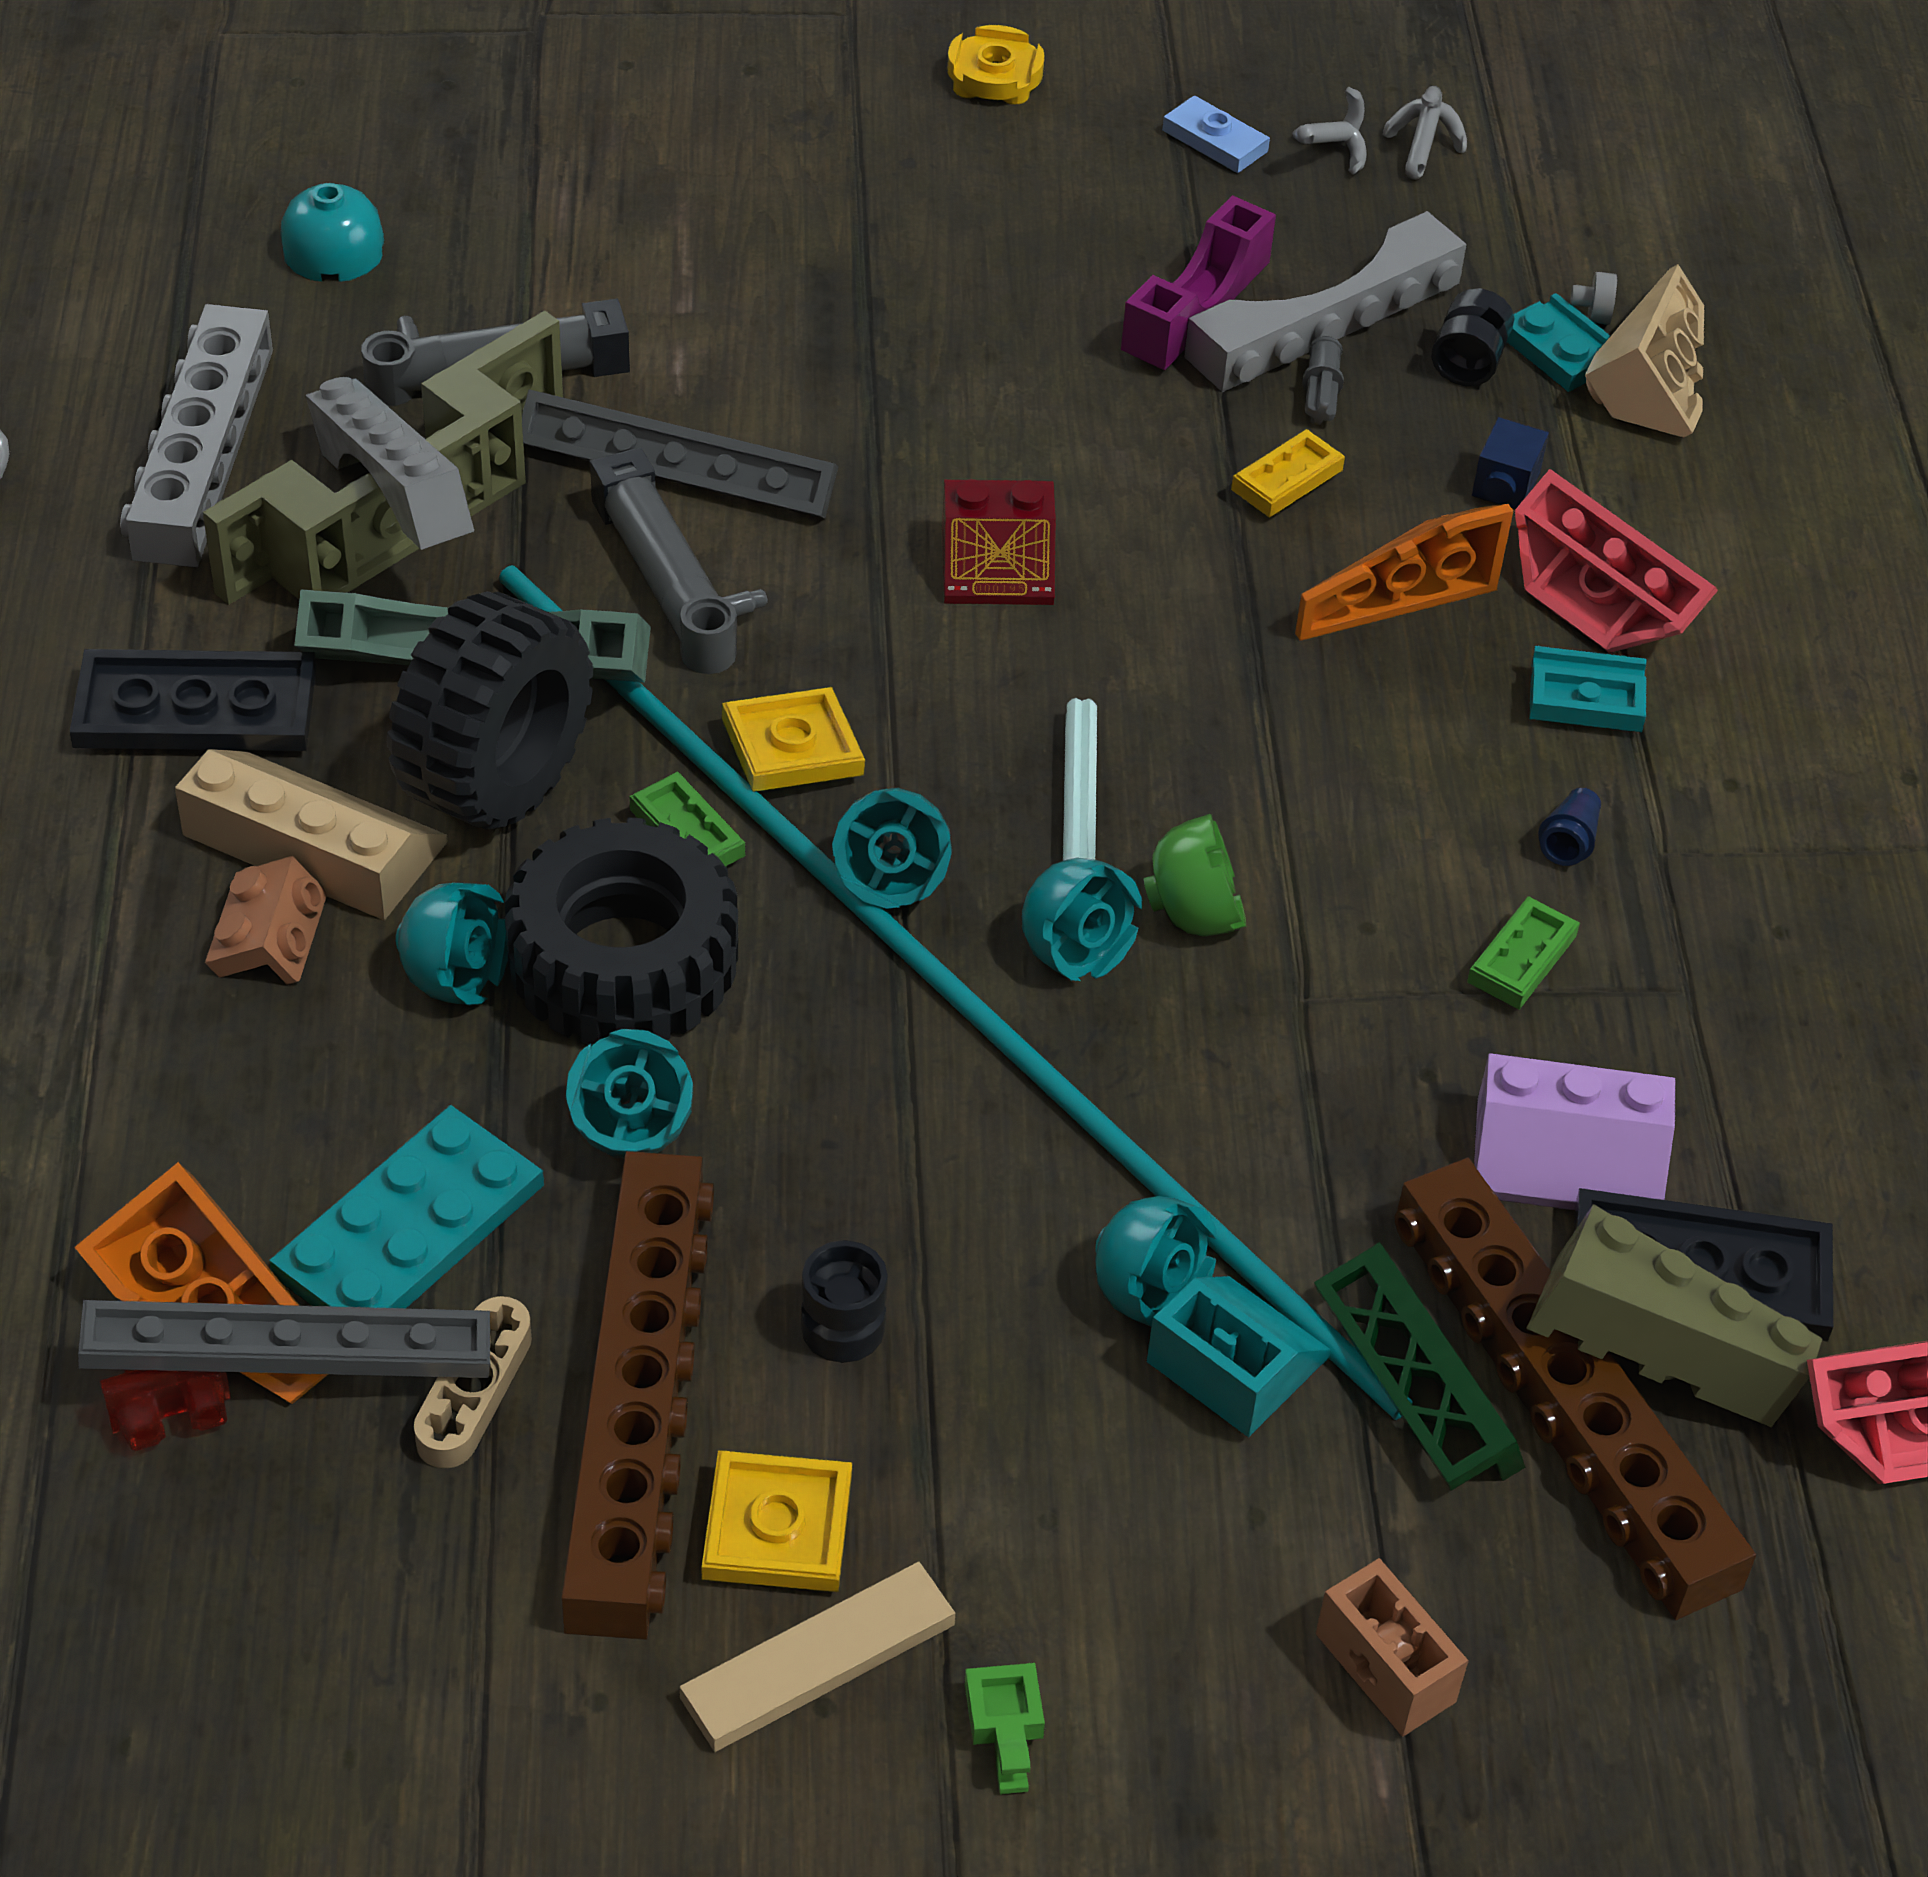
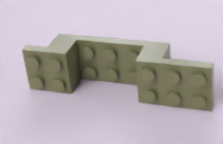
(329, 541)

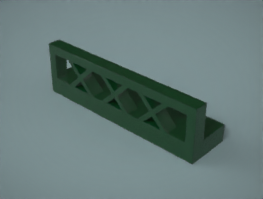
(1438, 1363)

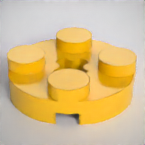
(976, 75)

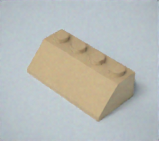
(274, 813)

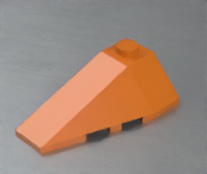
(1419, 570)
(185, 1249)

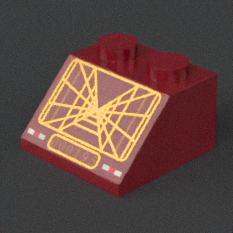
(998, 542)

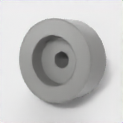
(1598, 297)

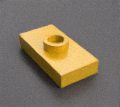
(1288, 473)

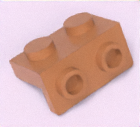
(268, 920)

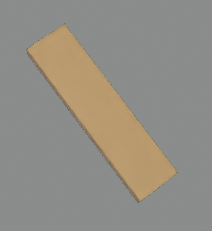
(816, 1656)

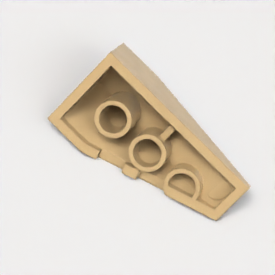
(1651, 360)

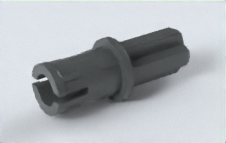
(1323, 379)

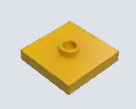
(792, 739)
(777, 1521)

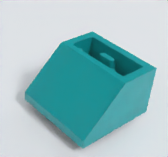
(1232, 1350)

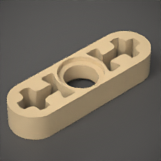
(473, 1408)

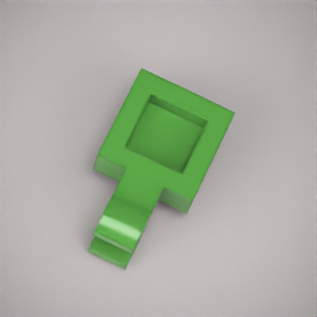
(1006, 1712)

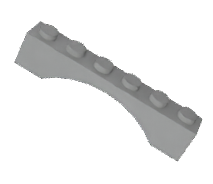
(1252, 337)
(411, 473)

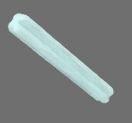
(1080, 780)

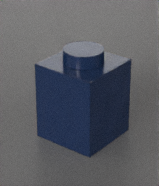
(1509, 463)

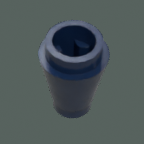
(1571, 828)

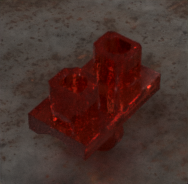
(144, 1397)

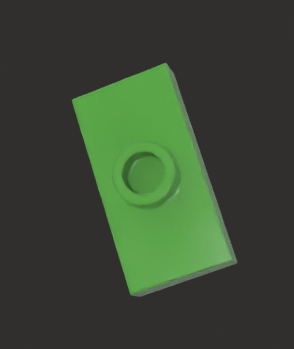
(681, 806)
(1523, 952)

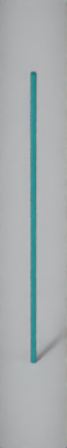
(980, 1015)

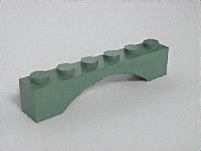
(388, 630)

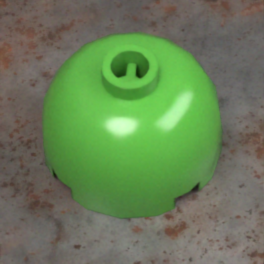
(1195, 880)

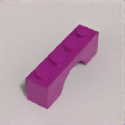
(1228, 257)

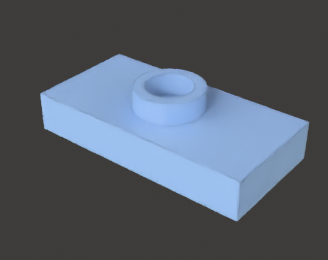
(1216, 134)

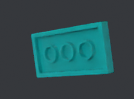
(409, 1218)

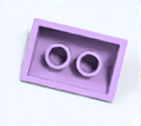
(1572, 1128)

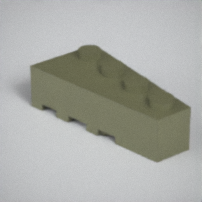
(1673, 1319)

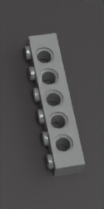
(198, 435)

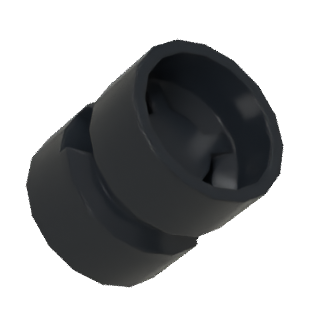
(1473, 337)
(844, 1301)

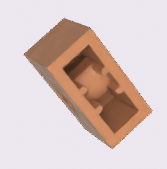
(1391, 1647)

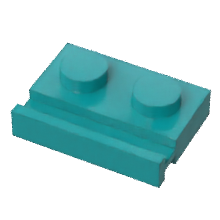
(1557, 340)
(1588, 689)

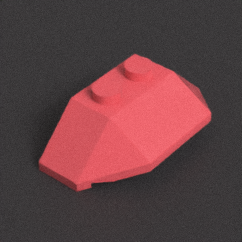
(1602, 570)
(1876, 1408)

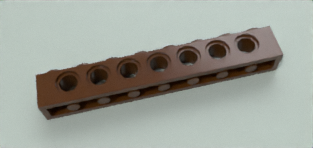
(653, 1237)
(1477, 1244)

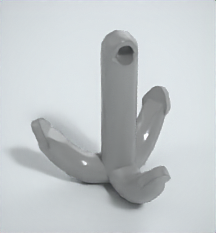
(1429, 110)
(1340, 131)

